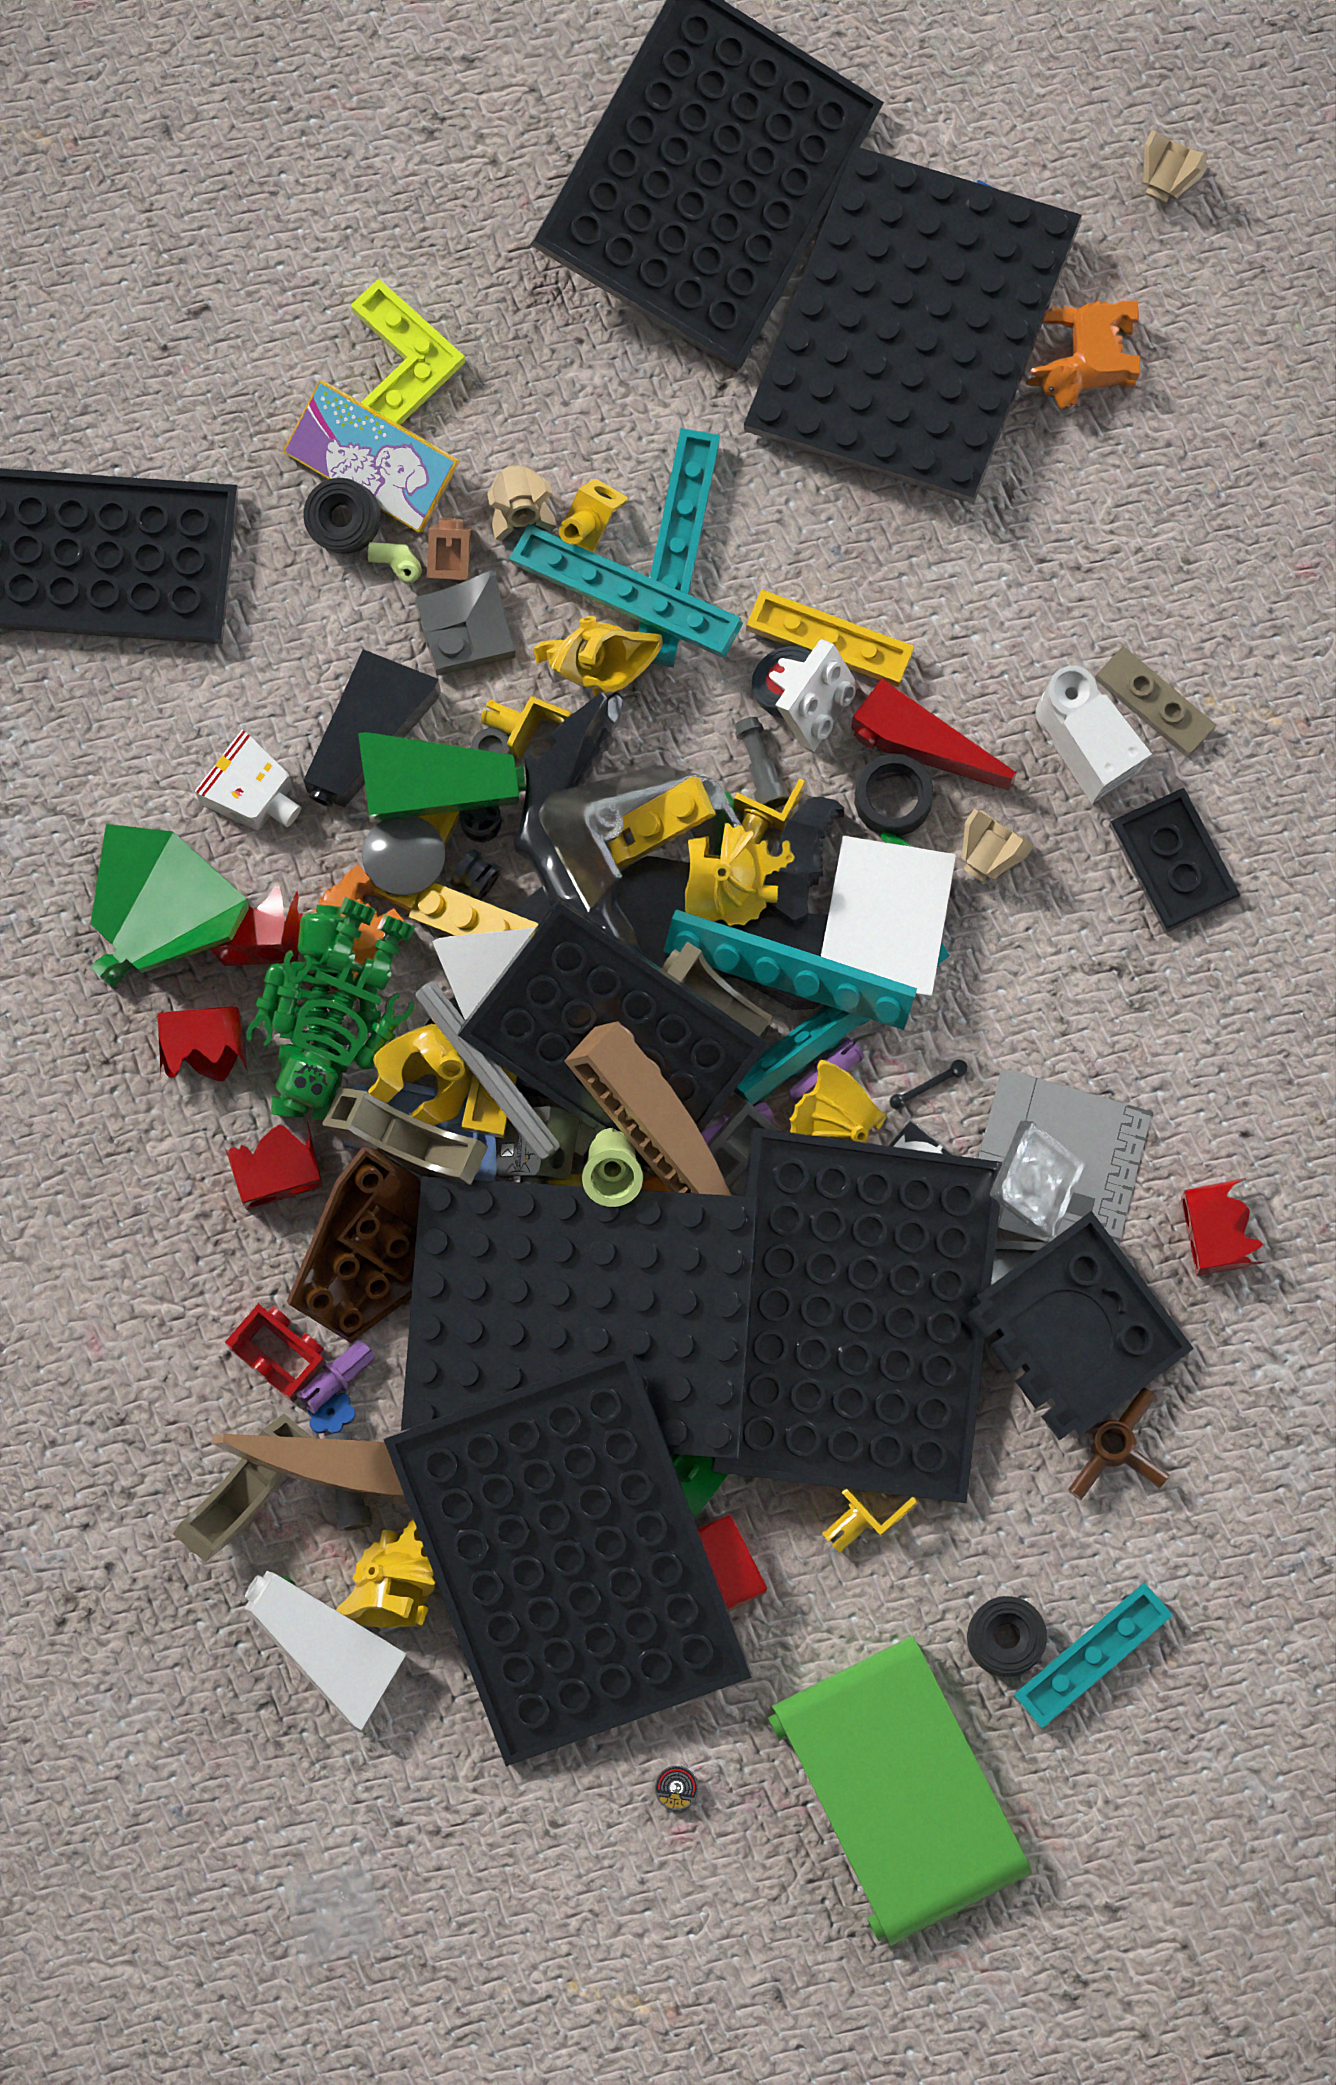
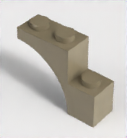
(694, 972)
(411, 1142)
(235, 1501)

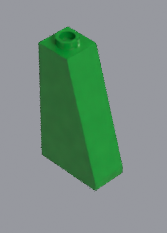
(434, 778)

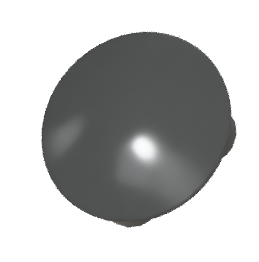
(403, 855)

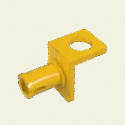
(590, 514)
(521, 724)
(760, 817)
(860, 1518)

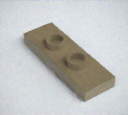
(1155, 701)

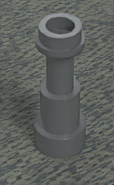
(762, 769)
(352, 1510)

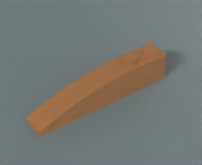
(646, 1110)
(325, 1462)

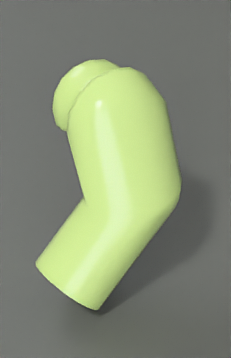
(398, 557)

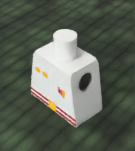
(248, 786)

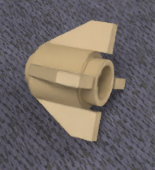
(1170, 167)
(519, 500)
(991, 846)

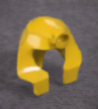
(413, 1056)

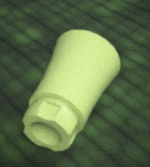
(612, 1171)

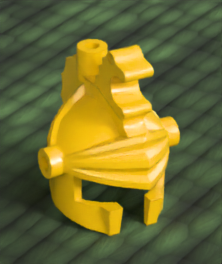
(600, 655)
(733, 883)
(836, 1107)
(391, 1582)

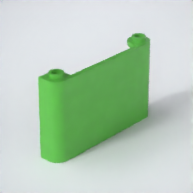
(901, 1790)

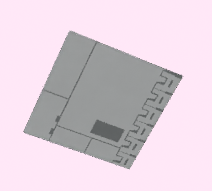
(1093, 1128)

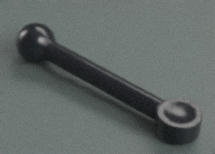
(957, 1069)

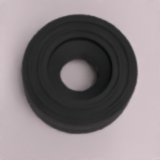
(319, 510)
(1031, 1636)

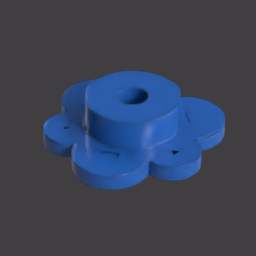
(343, 1415)

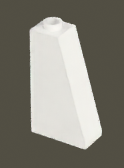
(476, 962)
(329, 1649)

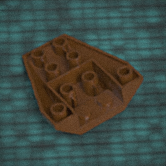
(361, 1248)

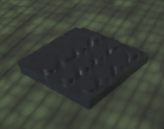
(1078, 1327)

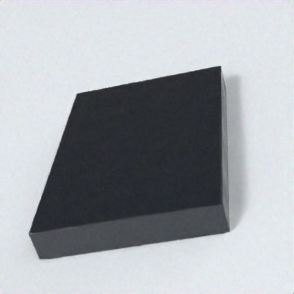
(1174, 860)

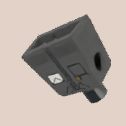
(518, 1160)

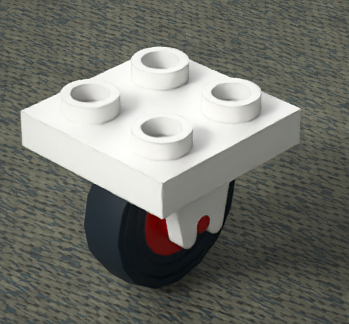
(805, 689)

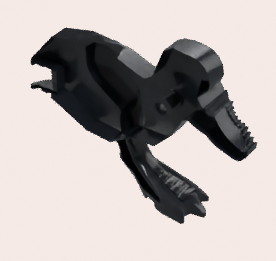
(655, 887)

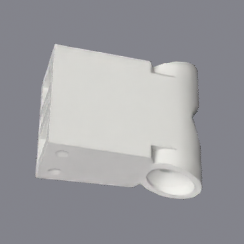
(1089, 732)

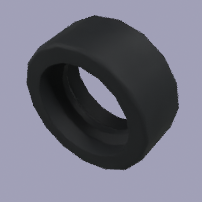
(893, 764)

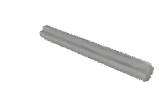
(488, 1073)

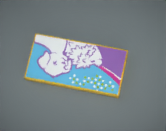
(355, 442)

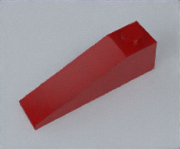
(906, 728)

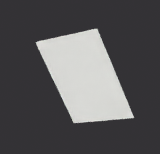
(889, 910)

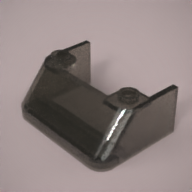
(592, 814)

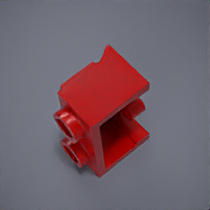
(277, 1323)

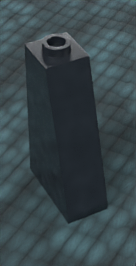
(378, 700)

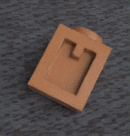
(449, 550)

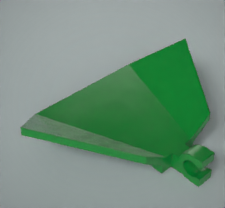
(158, 902)

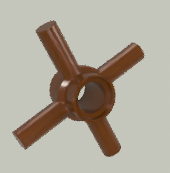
(1128, 1456)

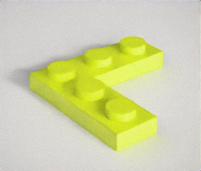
(426, 353)

